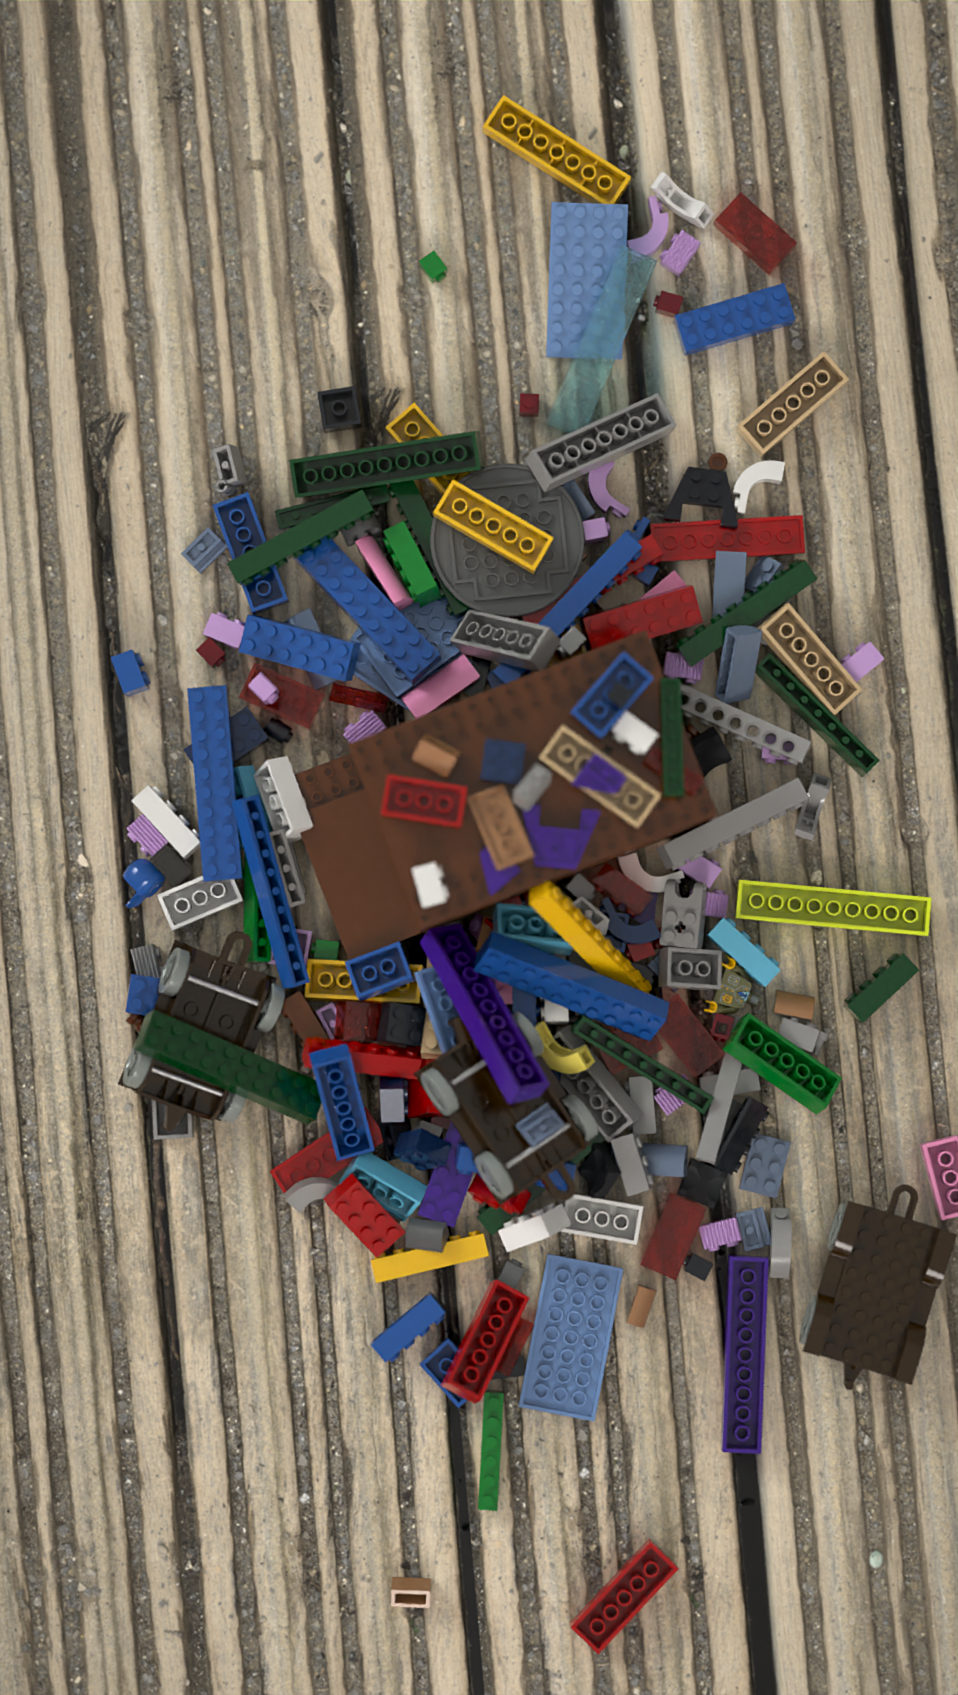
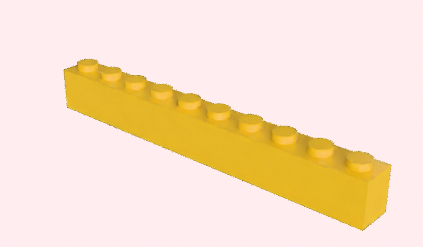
(584, 937)

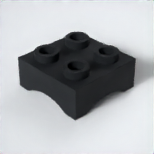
(709, 750)
(600, 1170)
(702, 1183)

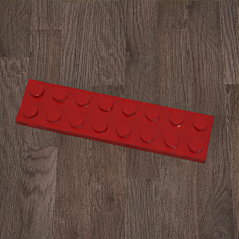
(754, 535)

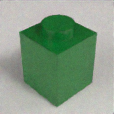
(433, 267)
(325, 949)

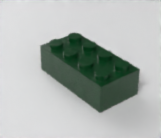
(881, 987)

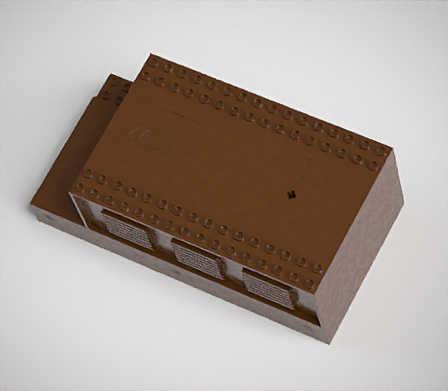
(369, 858)

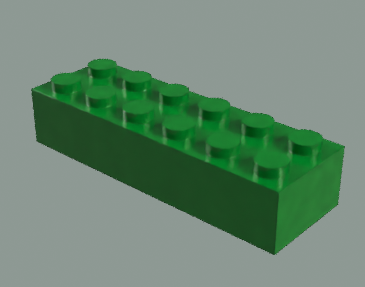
(782, 1063)

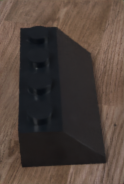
(739, 1135)

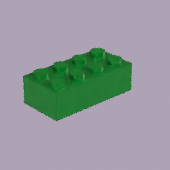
(411, 564)

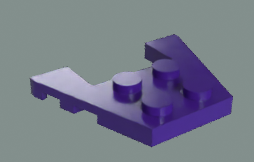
(556, 845)

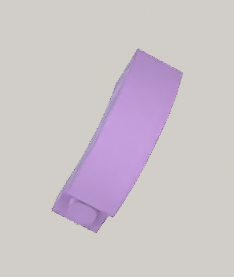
(655, 237)
(599, 492)

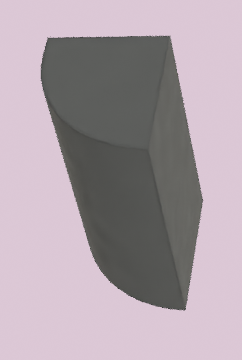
(426, 1235)

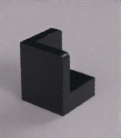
(619, 695)

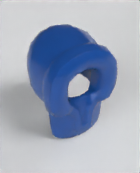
(144, 878)

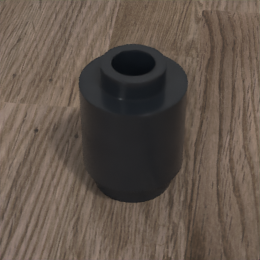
(279, 730)

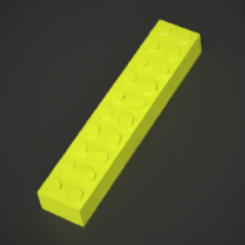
(832, 908)

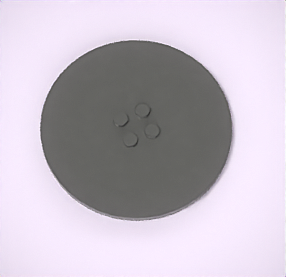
(491, 581)

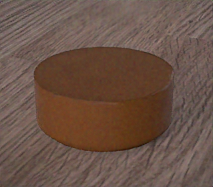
(717, 461)

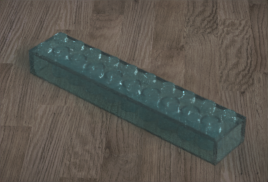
(601, 340)

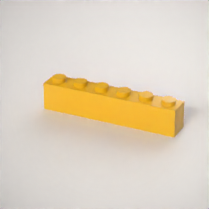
(414, 1261)

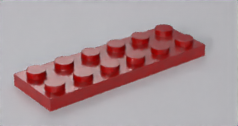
(318, 1159)

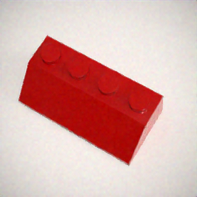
(418, 1101)

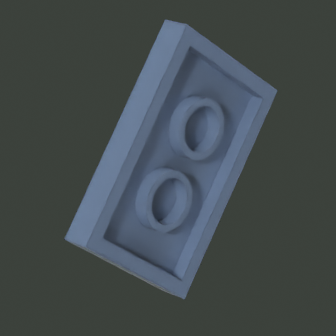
(764, 1165)

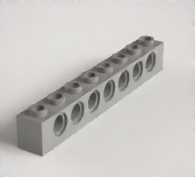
(801, 745)

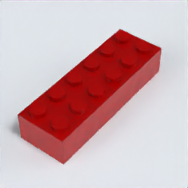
(655, 614)
(485, 1341)
(623, 1596)

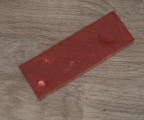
(358, 698)
(691, 779)
(514, 1347)

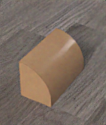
(436, 755)
(793, 1004)
(641, 1306)
(410, 1592)

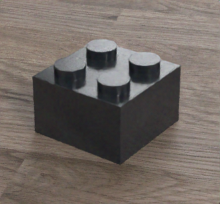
(339, 409)
(401, 1024)

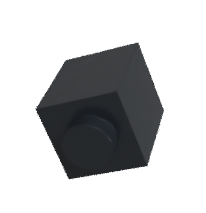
(697, 1266)

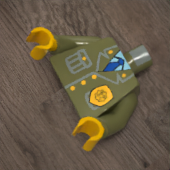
(734, 990)

